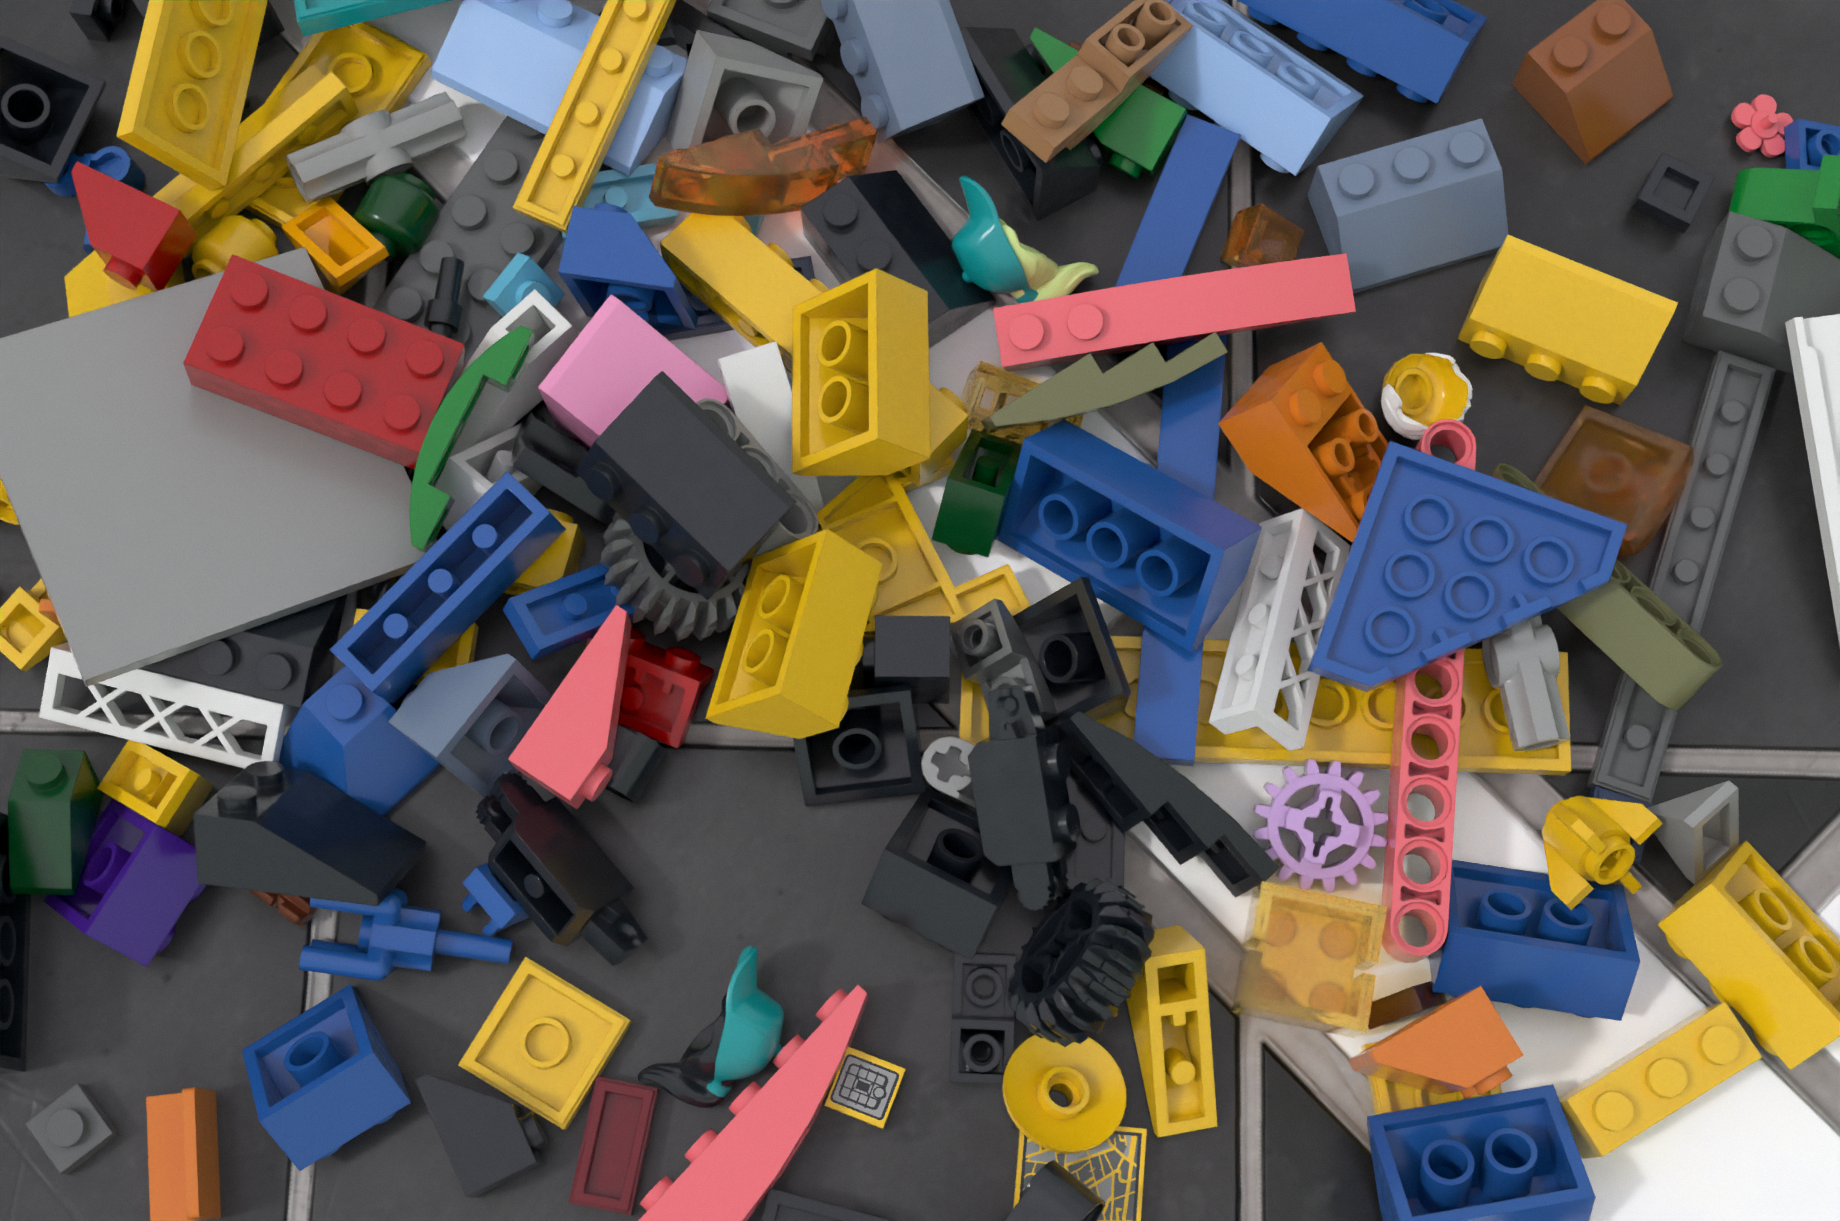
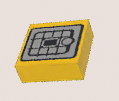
(865, 1088)

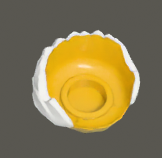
(1423, 391)

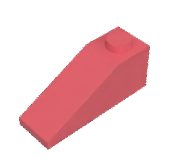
(578, 726)

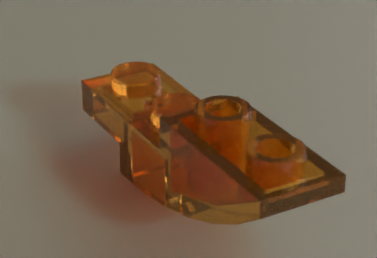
(753, 177)

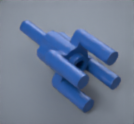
(396, 937)

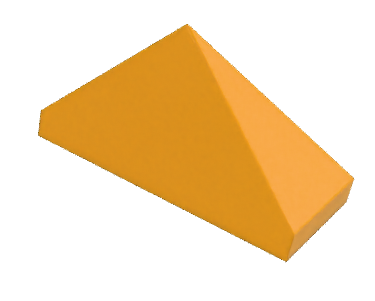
(336, 244)

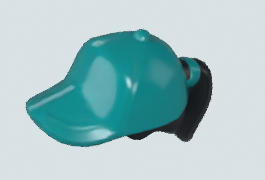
(730, 1047)

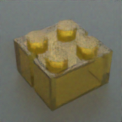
(1308, 959)

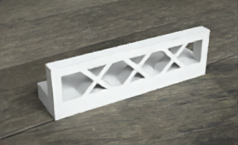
(1267, 620)
(158, 686)

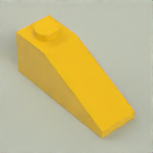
(1174, 1034)

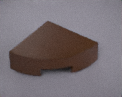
(1404, 1004)

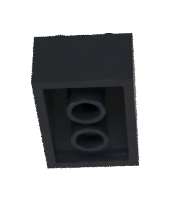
(299, 838)

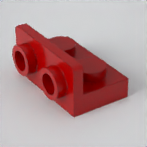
(661, 689)

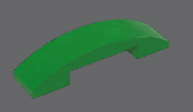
(495, 366)

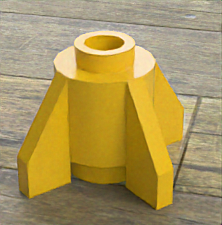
(1592, 842)

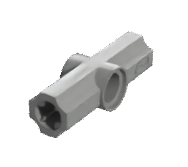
(376, 147)
(1525, 670)

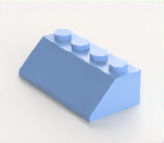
(524, 56)
(1255, 85)

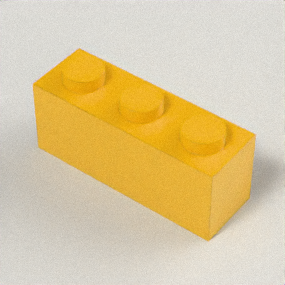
(1657, 1080)

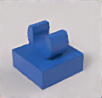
(494, 898)

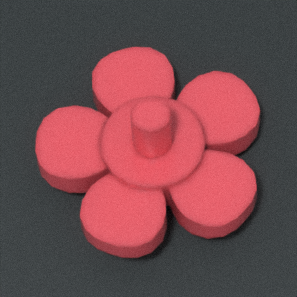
(1761, 126)

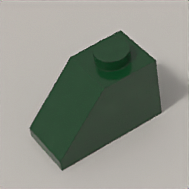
(977, 494)
(51, 820)

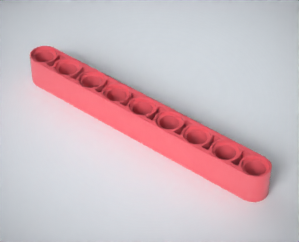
(1425, 777)

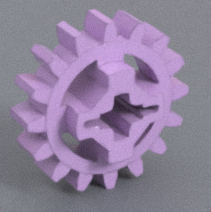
(1327, 796)

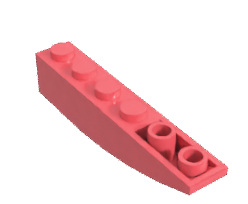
(741, 1163)

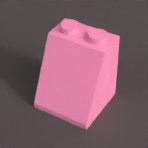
(611, 366)

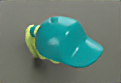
(1003, 265)

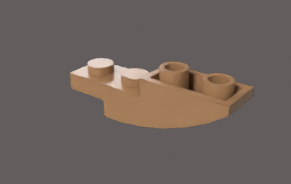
(1097, 78)

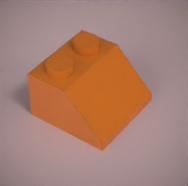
(1446, 1050)

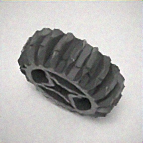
(659, 593)

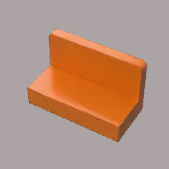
(183, 1156)

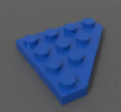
(1450, 564)

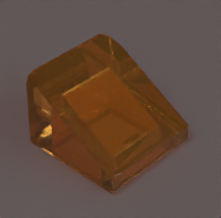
(1260, 238)

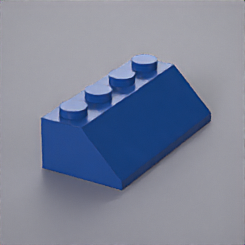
(1403, 40)
(1130, 529)

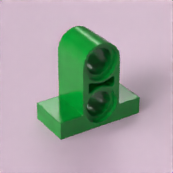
(1795, 200)

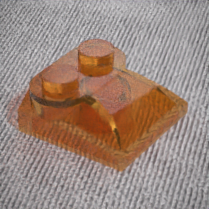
(1618, 474)

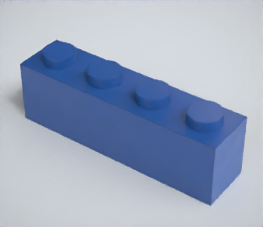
(448, 589)

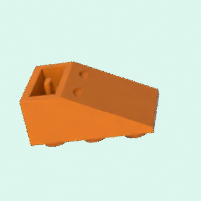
(1309, 437)

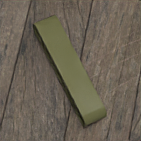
(1638, 629)

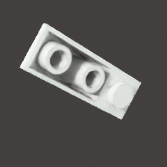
(501, 410)

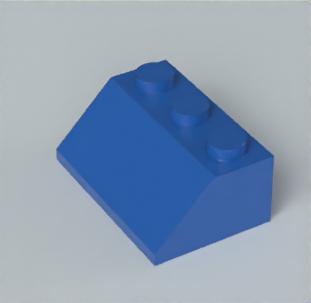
(1532, 948)
(1480, 1161)

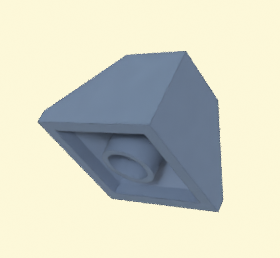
(473, 717)

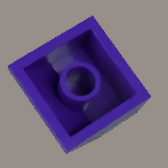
(131, 884)

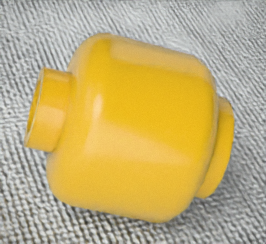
(234, 236)

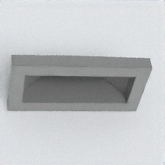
(1700, 828)

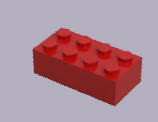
(323, 361)

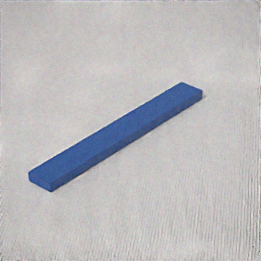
(1188, 454)

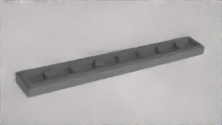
(1687, 563)

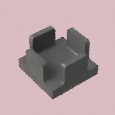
(778, 25)

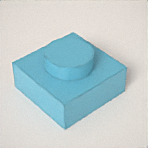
(517, 282)

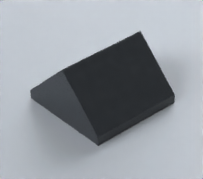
(41, 112)
(1075, 653)
(869, 754)

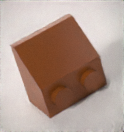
(1596, 77)

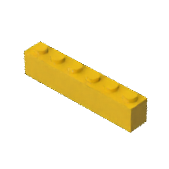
(755, 292)

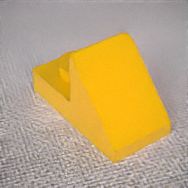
(155, 786)

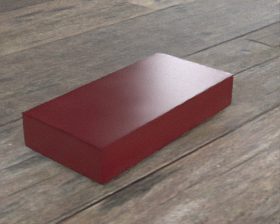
(614, 1145)

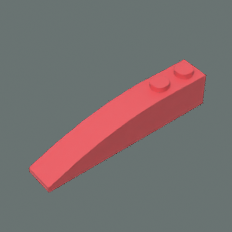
(1172, 311)

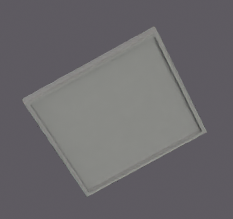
(171, 506)

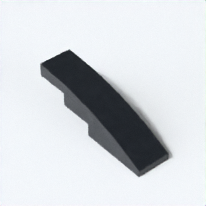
(1143, 788)

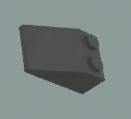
(1753, 284)

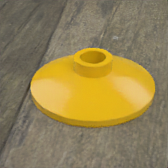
(1085, 1077)

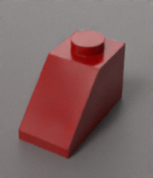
(131, 230)

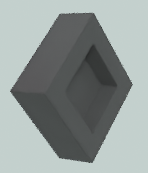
(72, 1128)

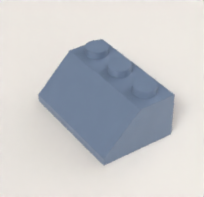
(904, 61)
(1412, 205)

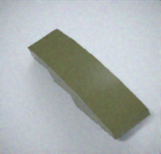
(1086, 389)

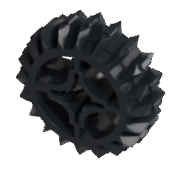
(1081, 962)

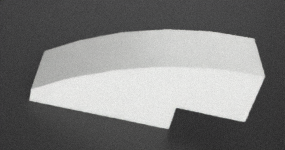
(763, 404)

